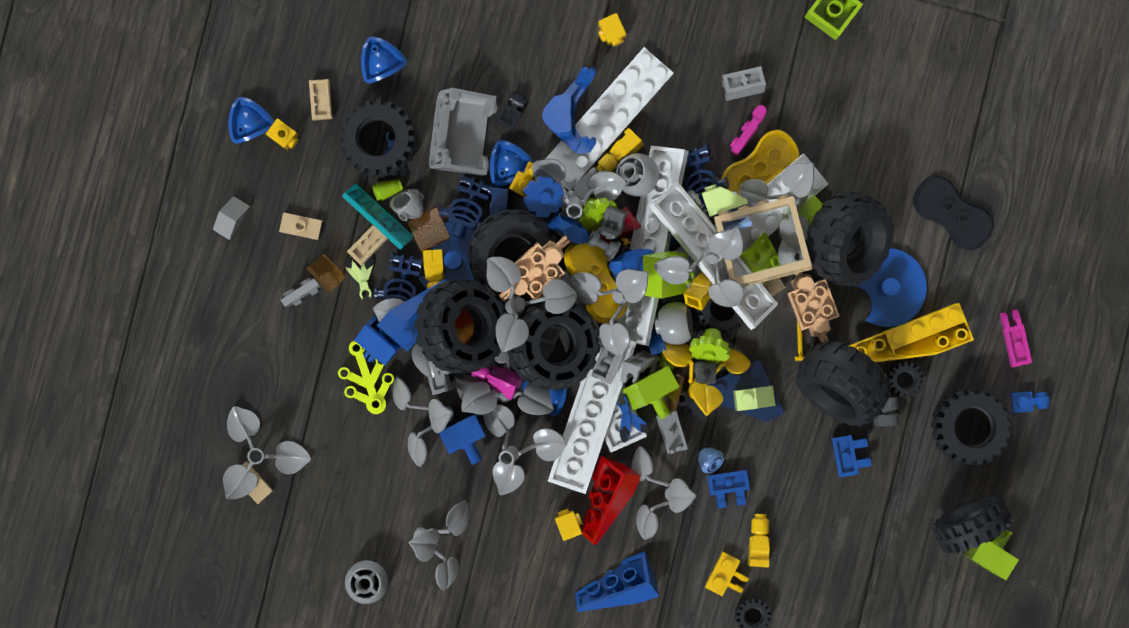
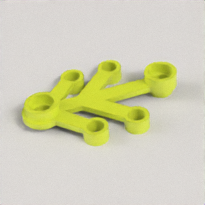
(367, 381)

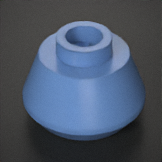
(710, 459)

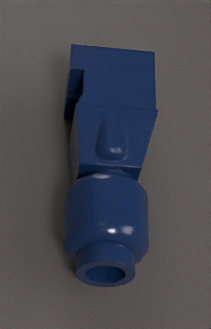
(500, 200)

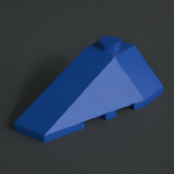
(400, 321)
(625, 585)

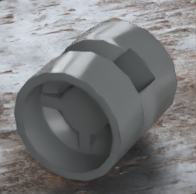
(888, 415)

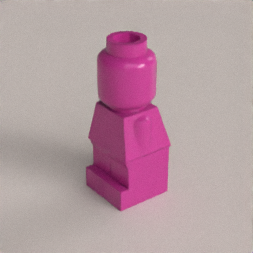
(499, 379)

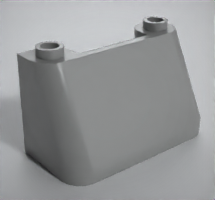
(461, 131)

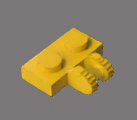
(723, 573)

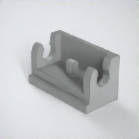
(743, 83)
(638, 364)
(606, 366)
(672, 433)

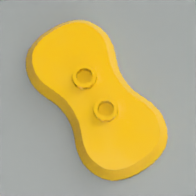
(771, 156)
(592, 260)

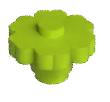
(594, 212)
(710, 347)

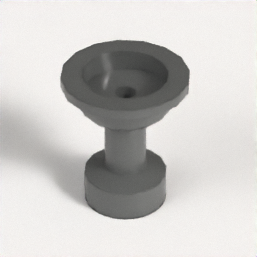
(609, 249)

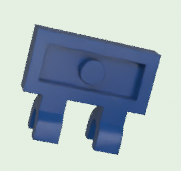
(845, 455)
(728, 483)

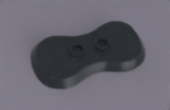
(965, 222)

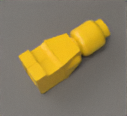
(627, 145)
(433, 266)
(698, 293)
(759, 543)

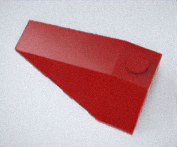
(611, 492)

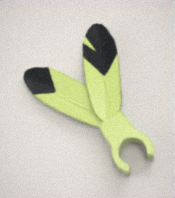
(362, 275)

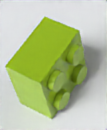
(833, 15)

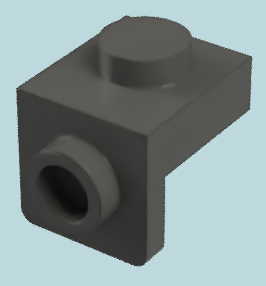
(612, 223)
(704, 372)

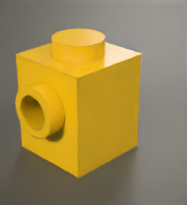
(611, 30)
(283, 134)
(568, 524)

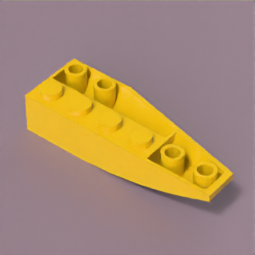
(919, 337)

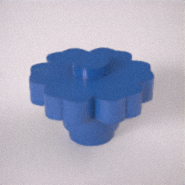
(543, 196)

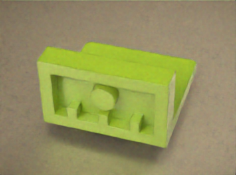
(760, 255)

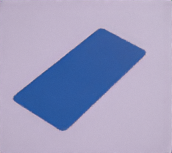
(656, 343)

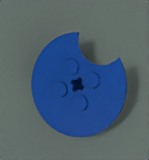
(455, 256)
(895, 290)

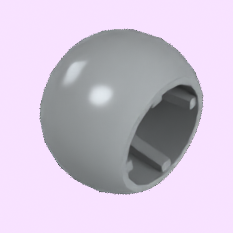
(632, 172)
(675, 323)
(359, 593)

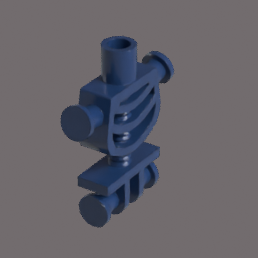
(699, 173)
(460, 219)
(401, 289)

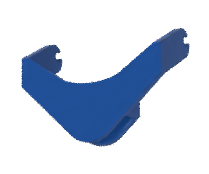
(560, 113)

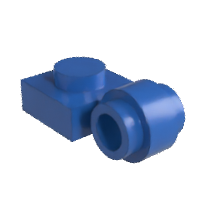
(1024, 401)

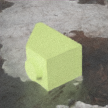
(721, 199)
(754, 398)

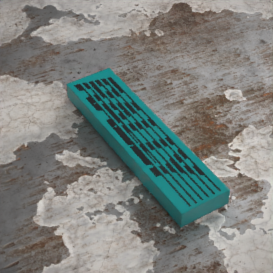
(378, 216)

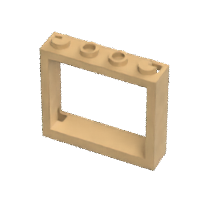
(776, 272)

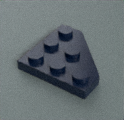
(752, 378)

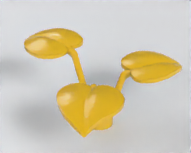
(705, 396)

